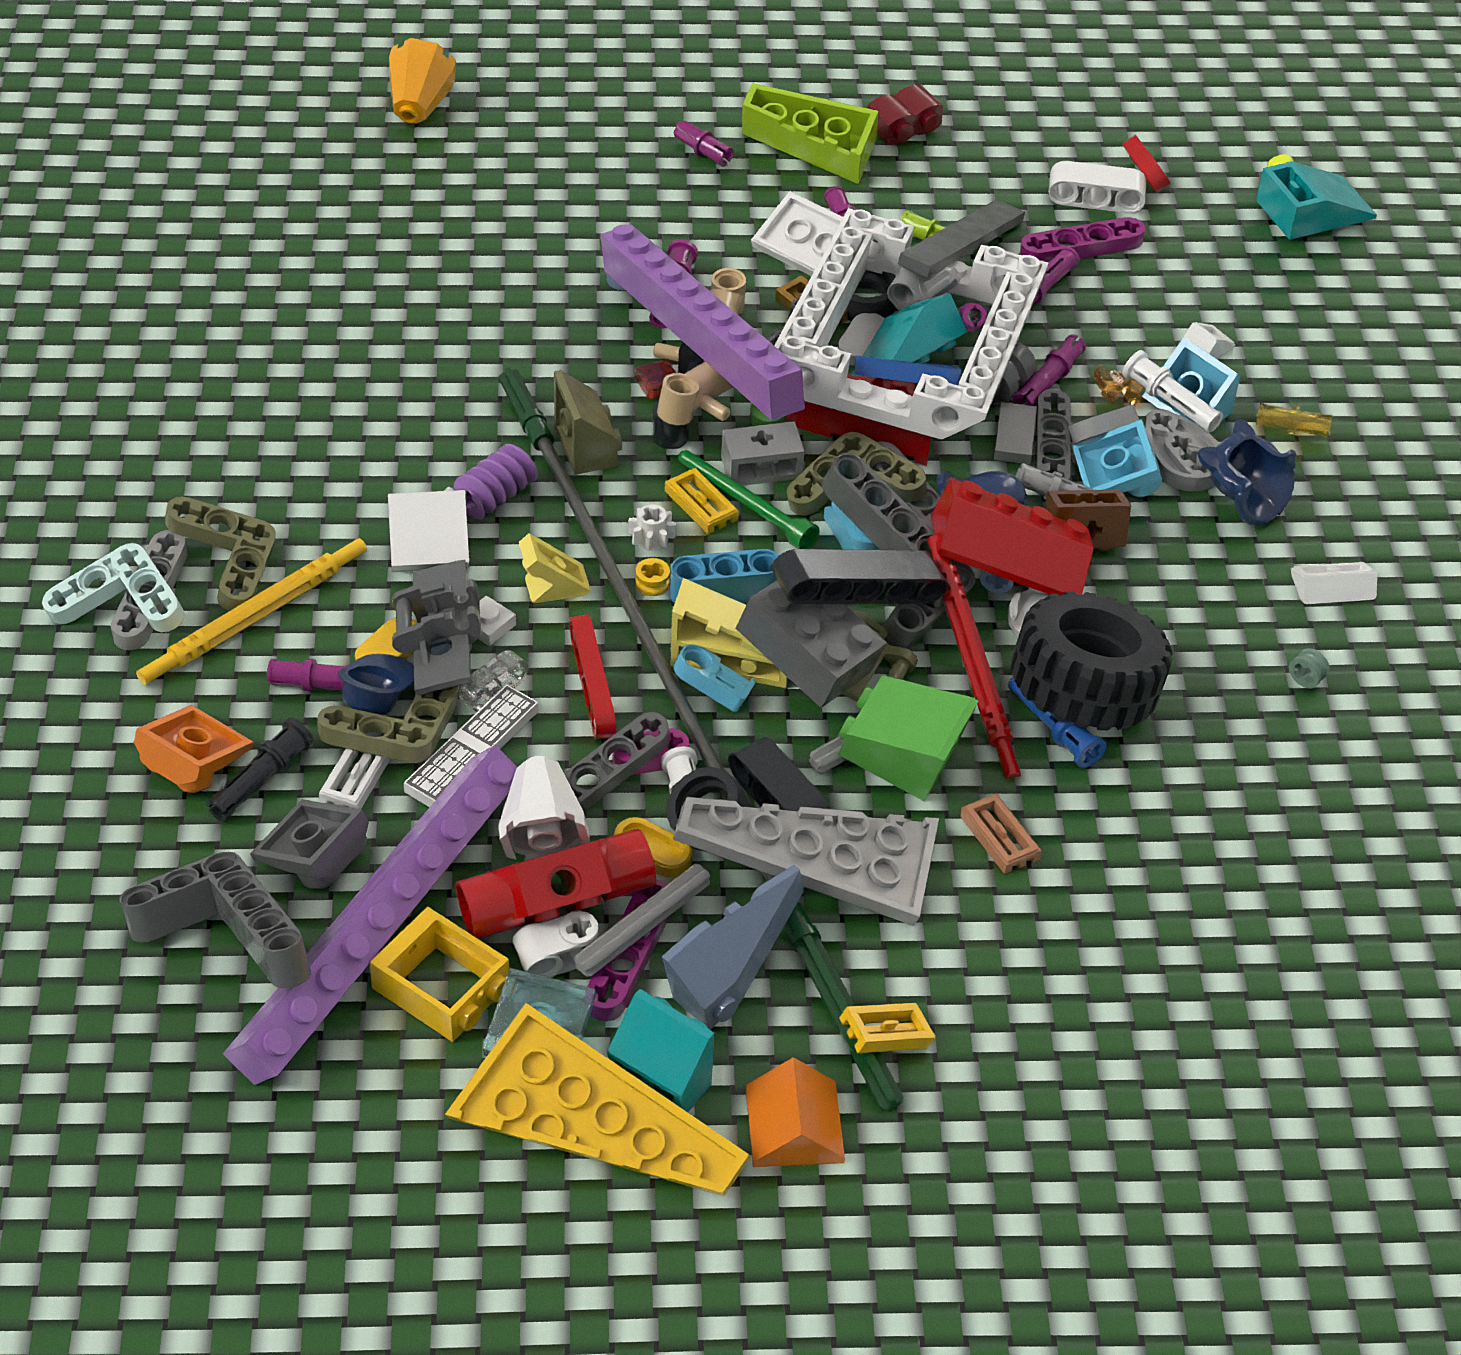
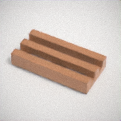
(994, 836)

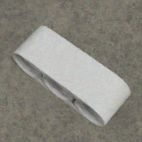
(1097, 187)

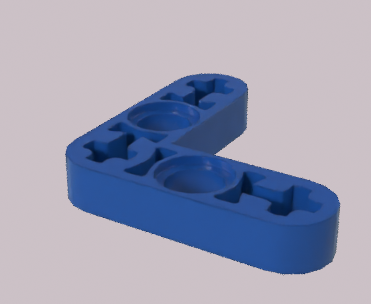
(904, 370)

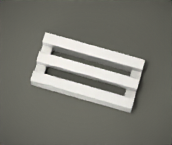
(345, 798)

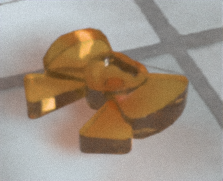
(1115, 382)

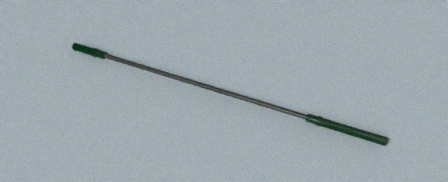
(802, 934)

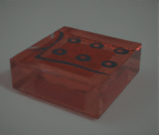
(651, 377)

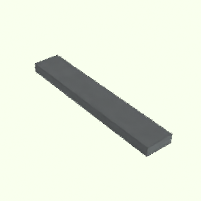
(960, 238)

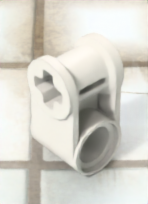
(552, 946)

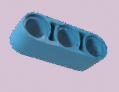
(728, 573)

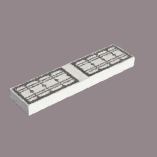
(489, 726)

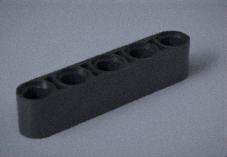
(859, 576)

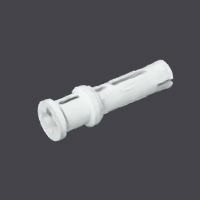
(1160, 383)

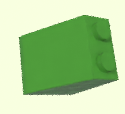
(905, 732)

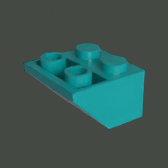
(664, 1049)

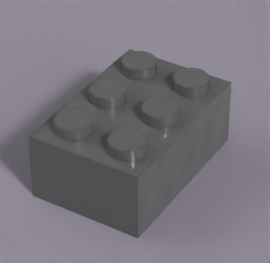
(813, 644)

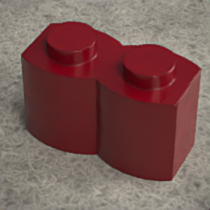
(906, 114)

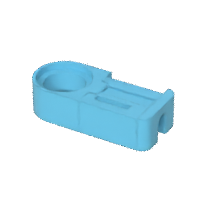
(714, 677)

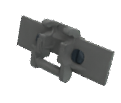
(446, 627)

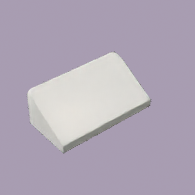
(1335, 582)

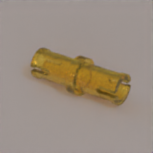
(1294, 420)

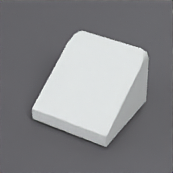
(1209, 339)

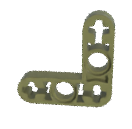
(870, 453)
(242, 547)
(414, 737)

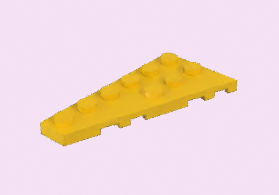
(574, 1099)

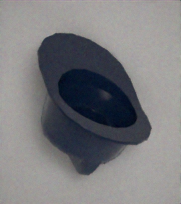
(375, 682)

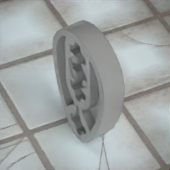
(1170, 437)

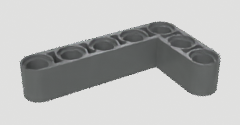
(890, 527)
(227, 888)

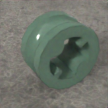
(1309, 668)

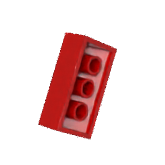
(1011, 539)

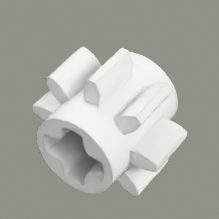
(652, 528)

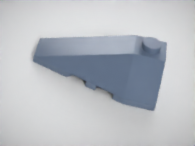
(719, 962)

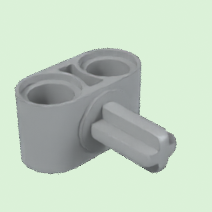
(913, 288)

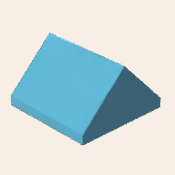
(1202, 376)

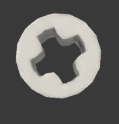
(678, 763)

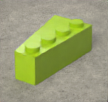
(812, 129)

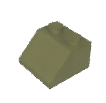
(584, 426)

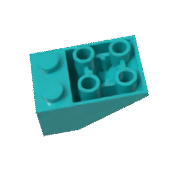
(1309, 200)
(918, 331)

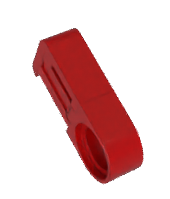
(1146, 163)

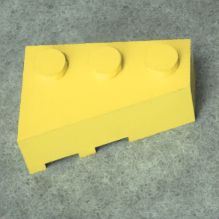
(710, 622)

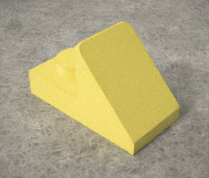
(551, 572)

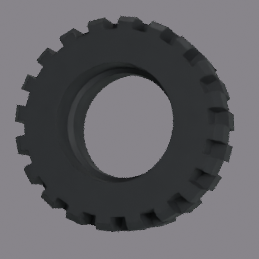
(1091, 660)

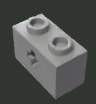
(762, 453)

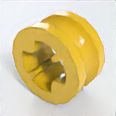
(652, 577)

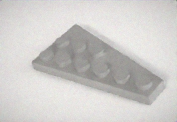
(838, 851)

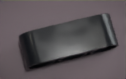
(773, 777)

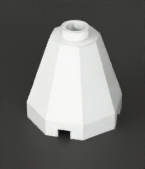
(541, 812)

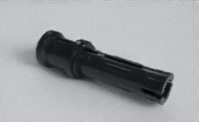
(272, 758)

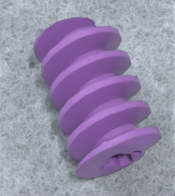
(495, 480)

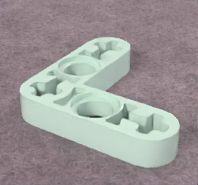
(118, 578)

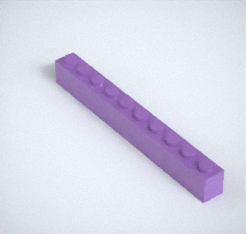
(703, 322)
(373, 916)

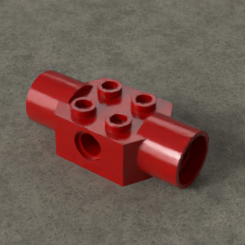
(587, 871)

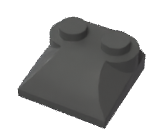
(315, 842)

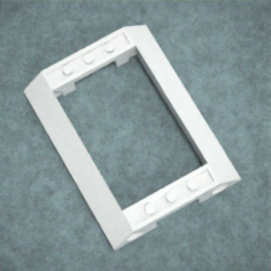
(927, 411)

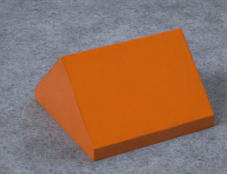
(794, 1117)

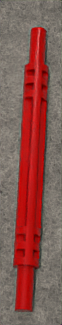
(976, 664)

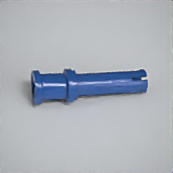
(1067, 734)

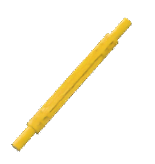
(251, 611)

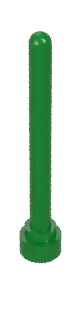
(800, 532)

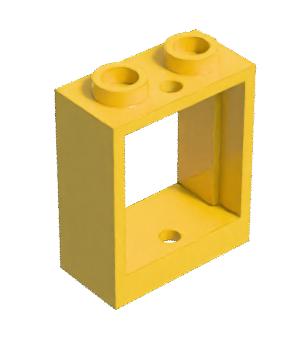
(412, 946)

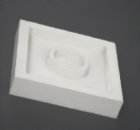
(427, 529)

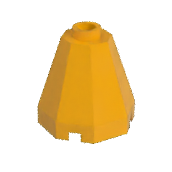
(419, 78)

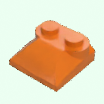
(189, 747)

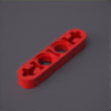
(592, 677)

